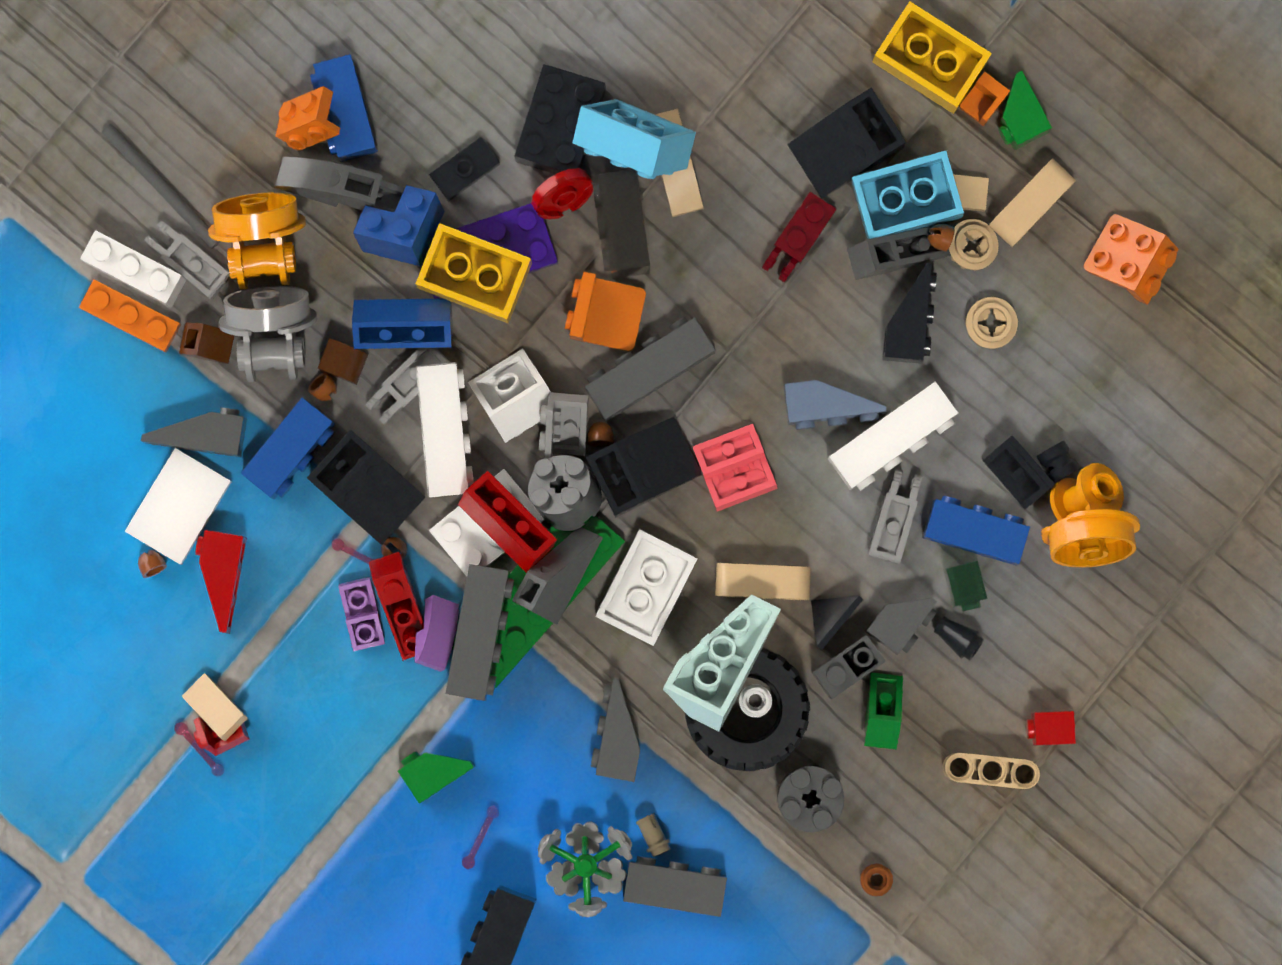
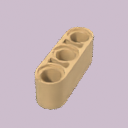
(1032, 202)
(763, 581)
(1006, 765)

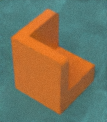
(984, 99)

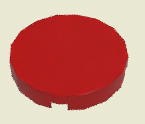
(562, 192)

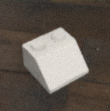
(512, 394)

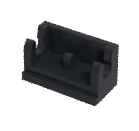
(1018, 472)

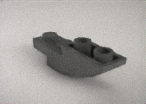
(336, 184)

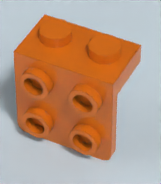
(1132, 257)
(605, 312)

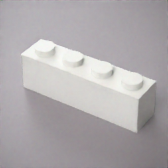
(442, 429)
(892, 436)

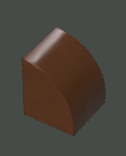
(206, 343)
(342, 361)

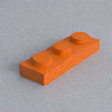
(129, 315)

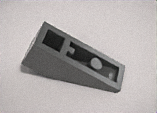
(893, 253)
(208, 433)

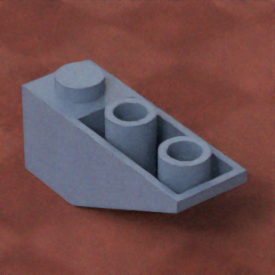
(818, 401)

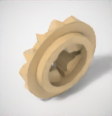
(986, 249)
(1002, 312)

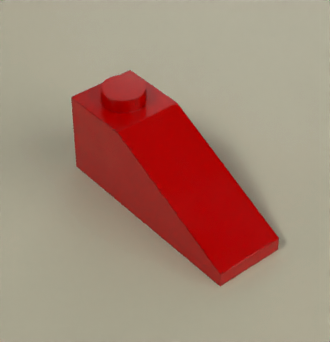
(221, 567)

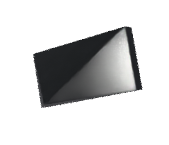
(830, 616)

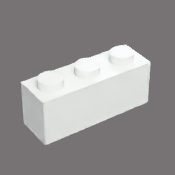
(133, 269)

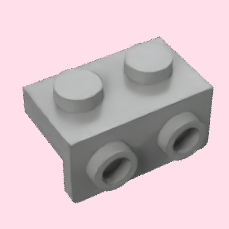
(565, 424)

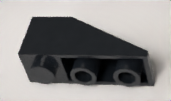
(906, 331)

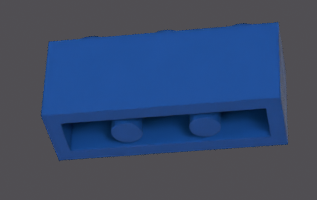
(346, 108)
(402, 323)
(289, 449)
(976, 530)

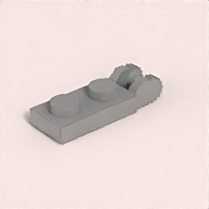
(190, 262)
(403, 382)
(895, 520)

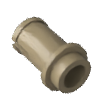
(653, 835)

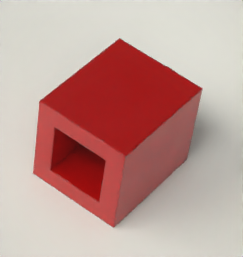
(1051, 728)

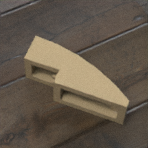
(682, 185)

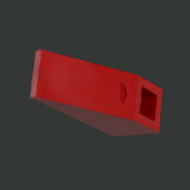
(398, 601)

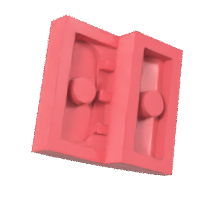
(735, 467)

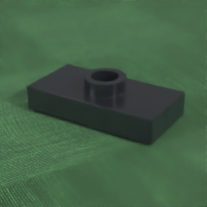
(464, 169)

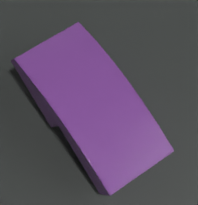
(361, 614)
(439, 631)

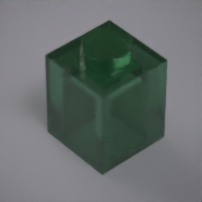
(965, 585)

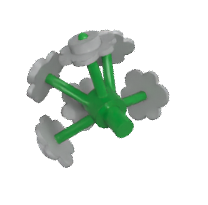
(568, 875)

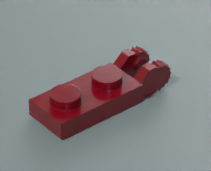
(800, 233)

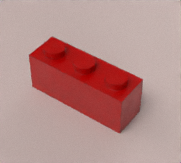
(507, 521)

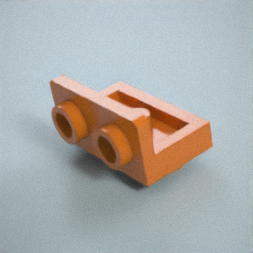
(305, 120)

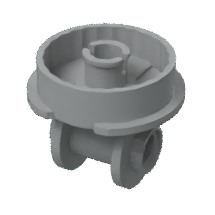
(264, 311)

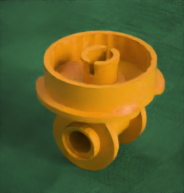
(258, 218)
(1090, 522)

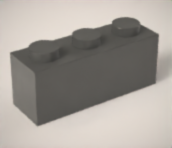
(675, 886)

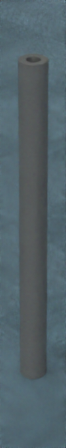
(159, 184)

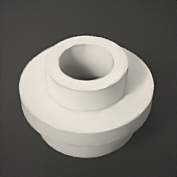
(755, 711)

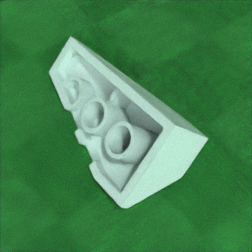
(715, 670)

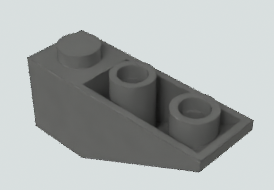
(555, 577)
(619, 744)

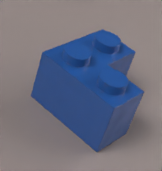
(402, 233)

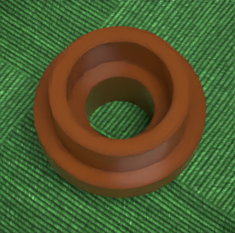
(886, 884)

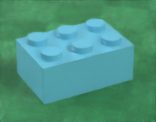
(633, 138)
(907, 196)

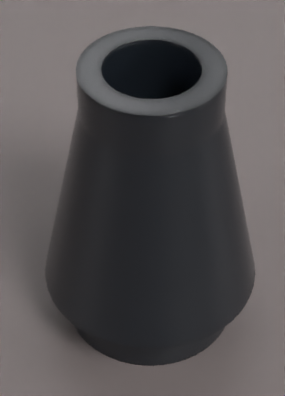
(959, 638)

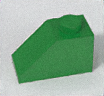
(1022, 115)
(884, 711)
(431, 773)

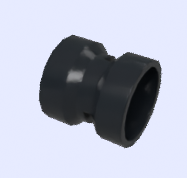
(1058, 461)

